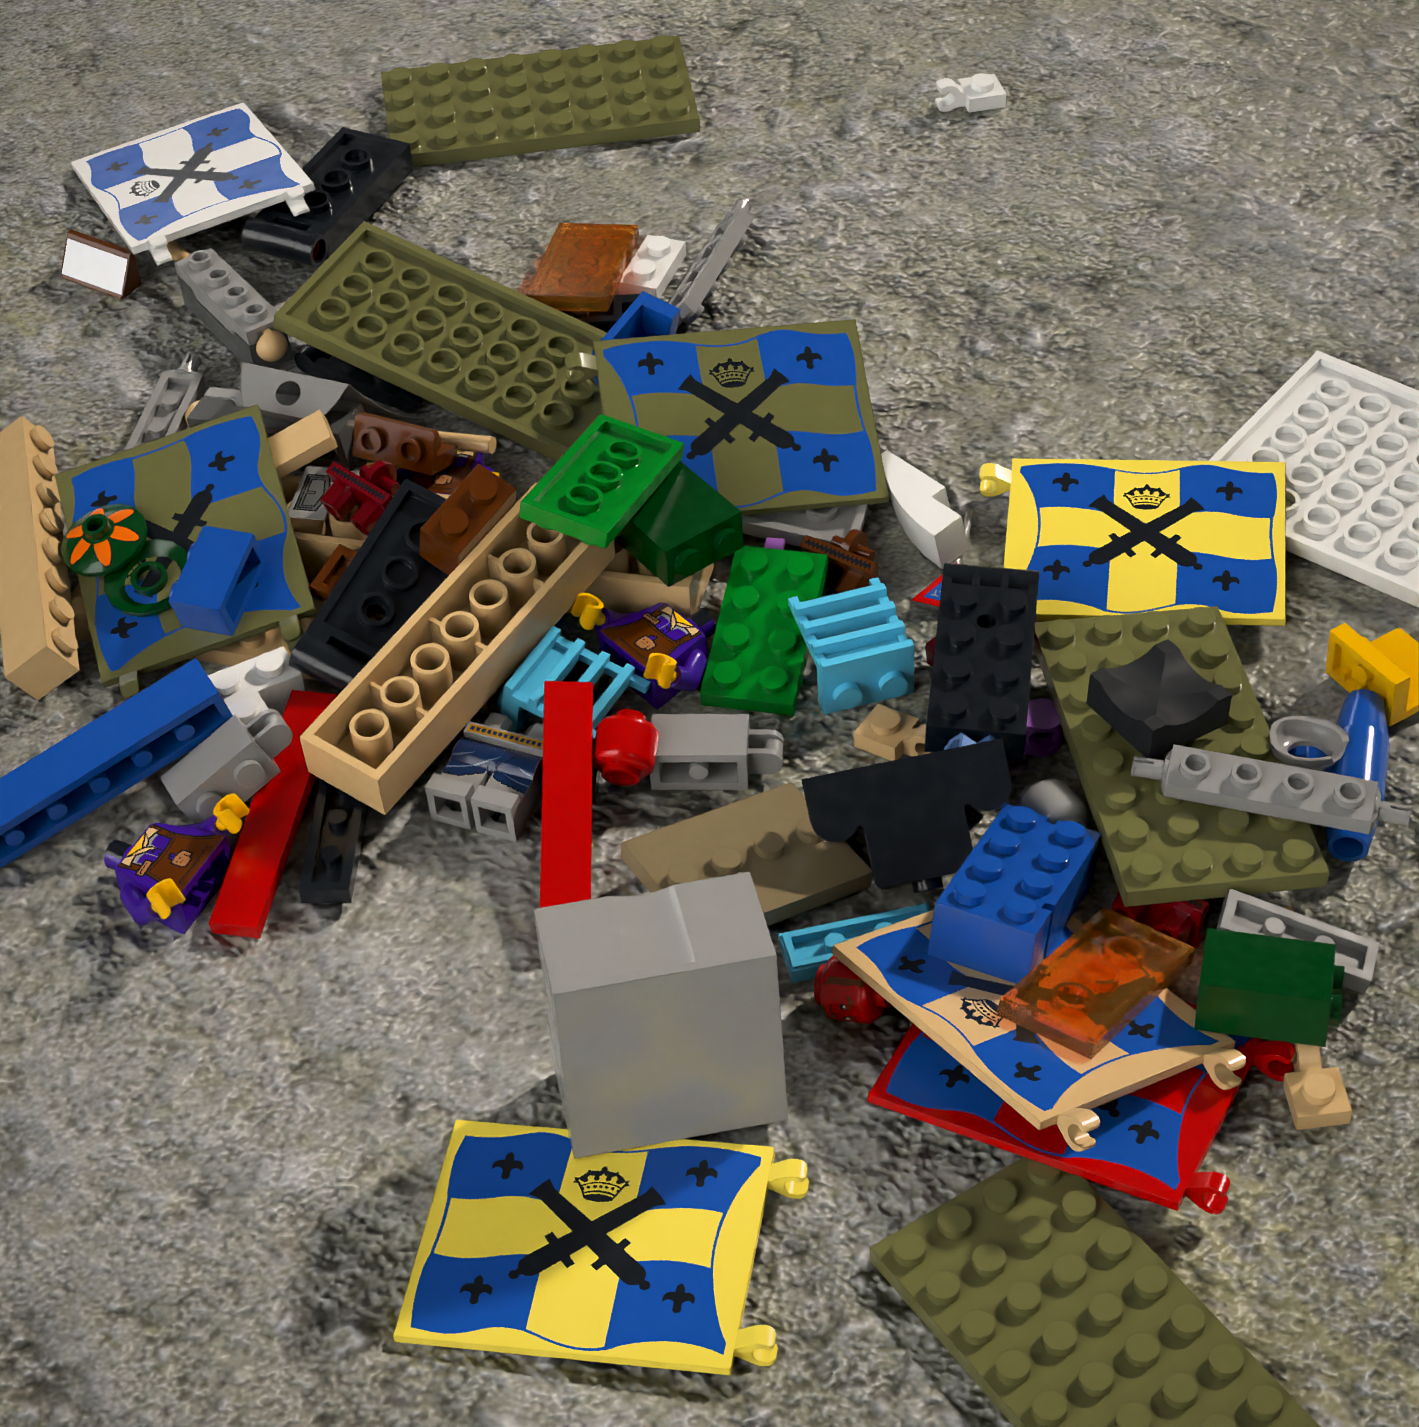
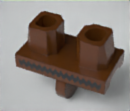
(847, 559)

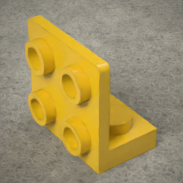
(1383, 666)

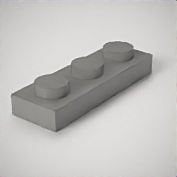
(1255, 916)

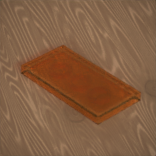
(583, 266)
(1096, 982)

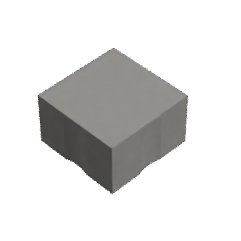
(663, 1014)

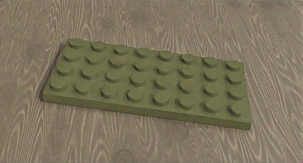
(541, 101)
(448, 338)
(1158, 843)
(1073, 1312)

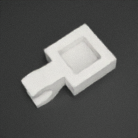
(974, 93)

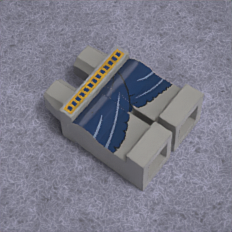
(490, 774)

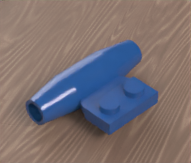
(1364, 758)

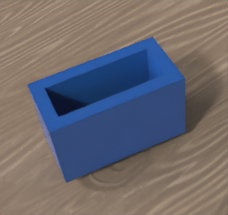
(217, 580)

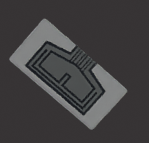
(310, 490)

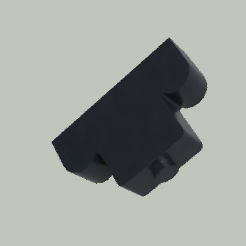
(911, 810)

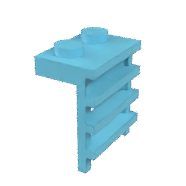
(553, 661)
(862, 663)

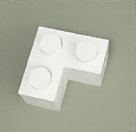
(258, 684)

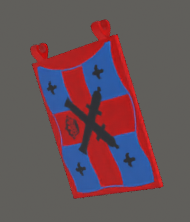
(1144, 1142)

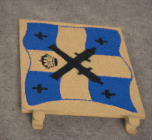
(1022, 1067)

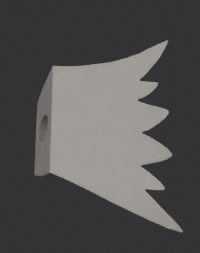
(262, 383)

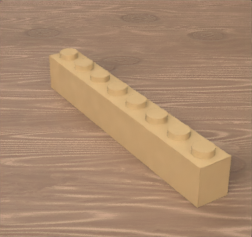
(34, 580)

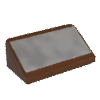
(99, 265)

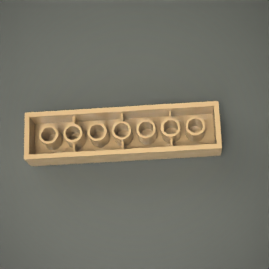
(449, 659)

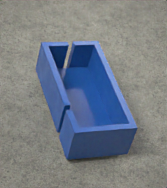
(1014, 894)

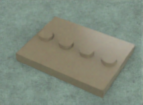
(754, 835)

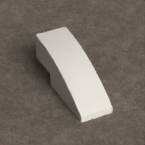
(924, 511)

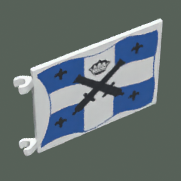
(192, 179)

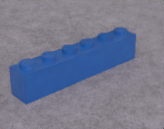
(107, 758)

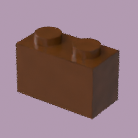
(465, 518)

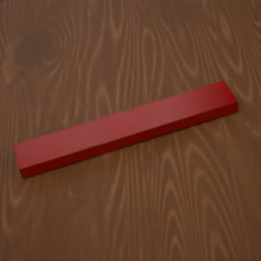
(566, 793)
(269, 829)

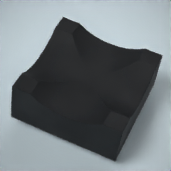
(1158, 700)

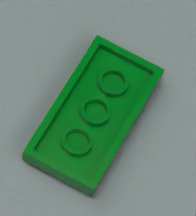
(601, 481)
(757, 645)

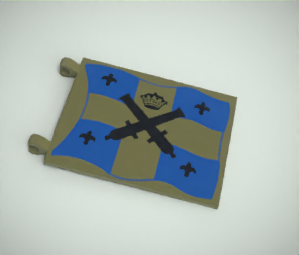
(761, 410)
(190, 479)

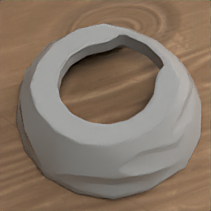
(1308, 731)

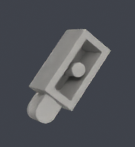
(712, 752)
(227, 762)

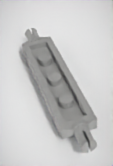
(712, 262)
(169, 401)
(1271, 789)

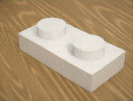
(653, 266)

